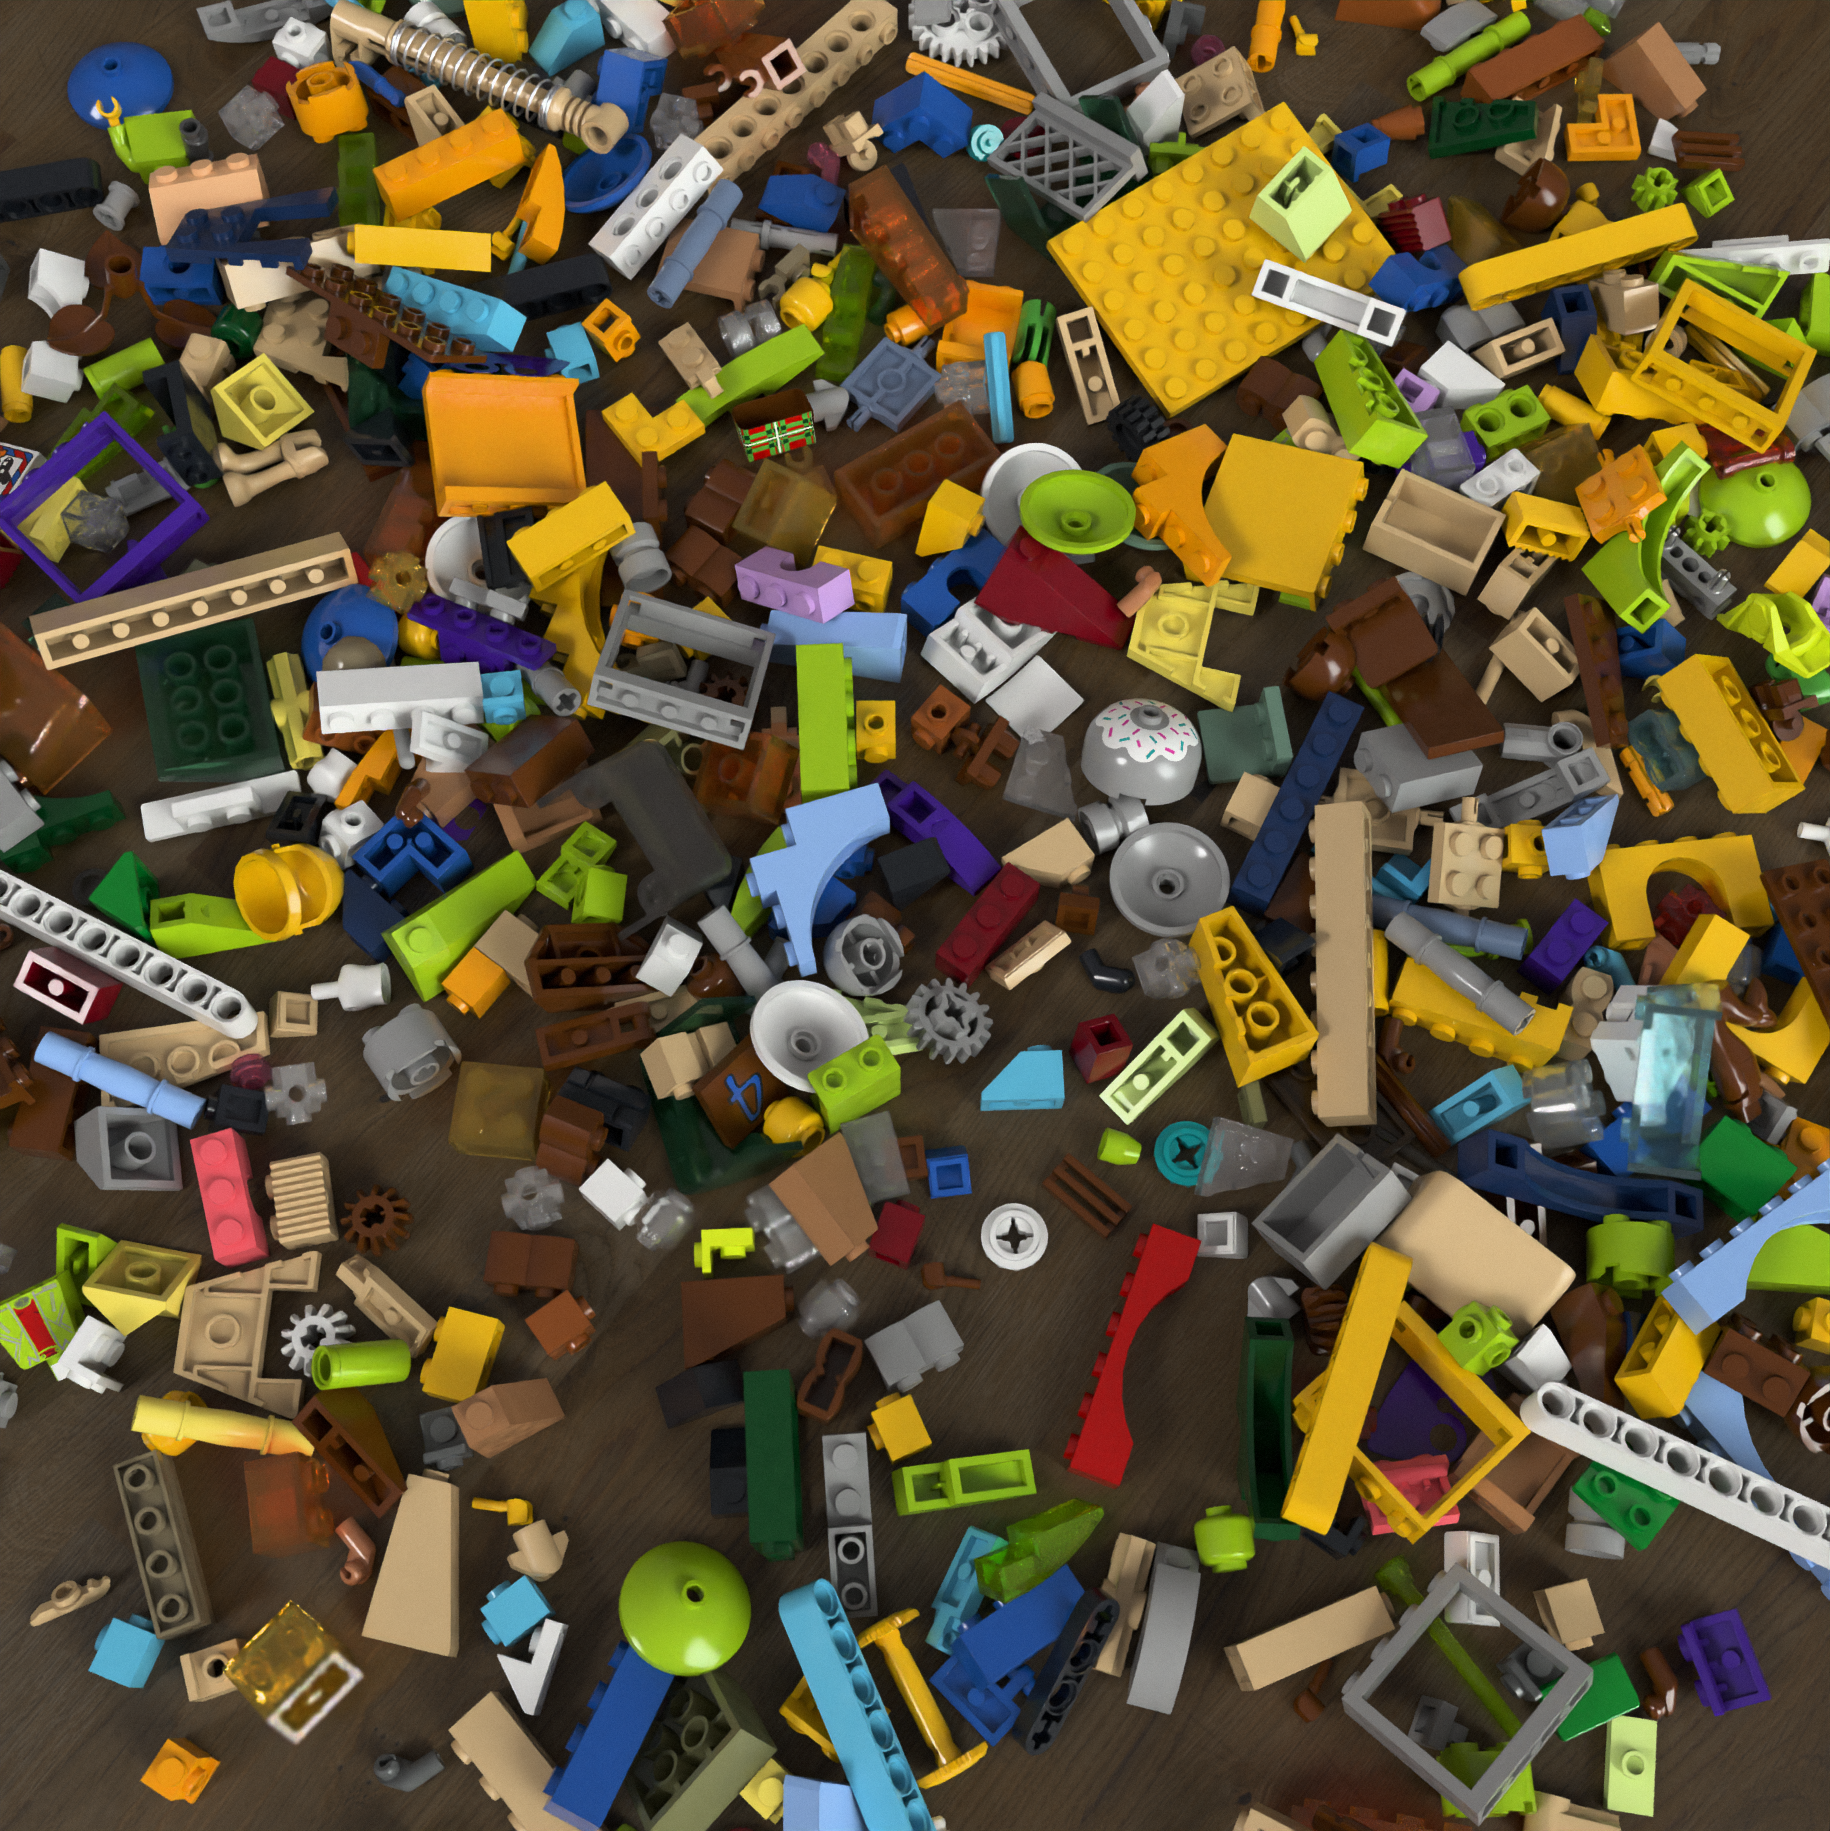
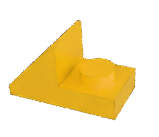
(1801, 566)

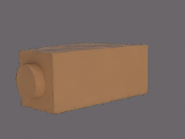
(1654, 74)
(448, 793)
(828, 1200)
(507, 1414)

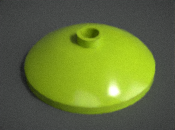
(1077, 511)
(1758, 513)
(669, 1627)

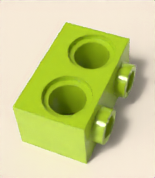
(1505, 428)

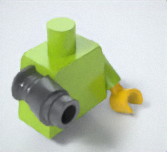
(156, 139)

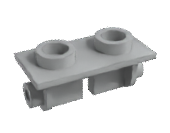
(141, 490)

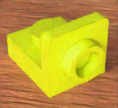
(730, 1244)

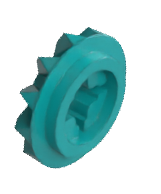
(1166, 1150)

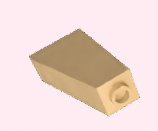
(419, 1576)
(1310, 1638)

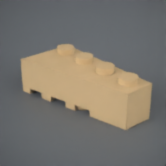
(253, 285)

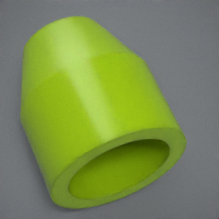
(1118, 1148)

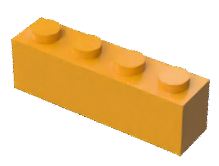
(449, 165)

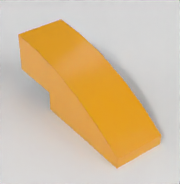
(543, 207)

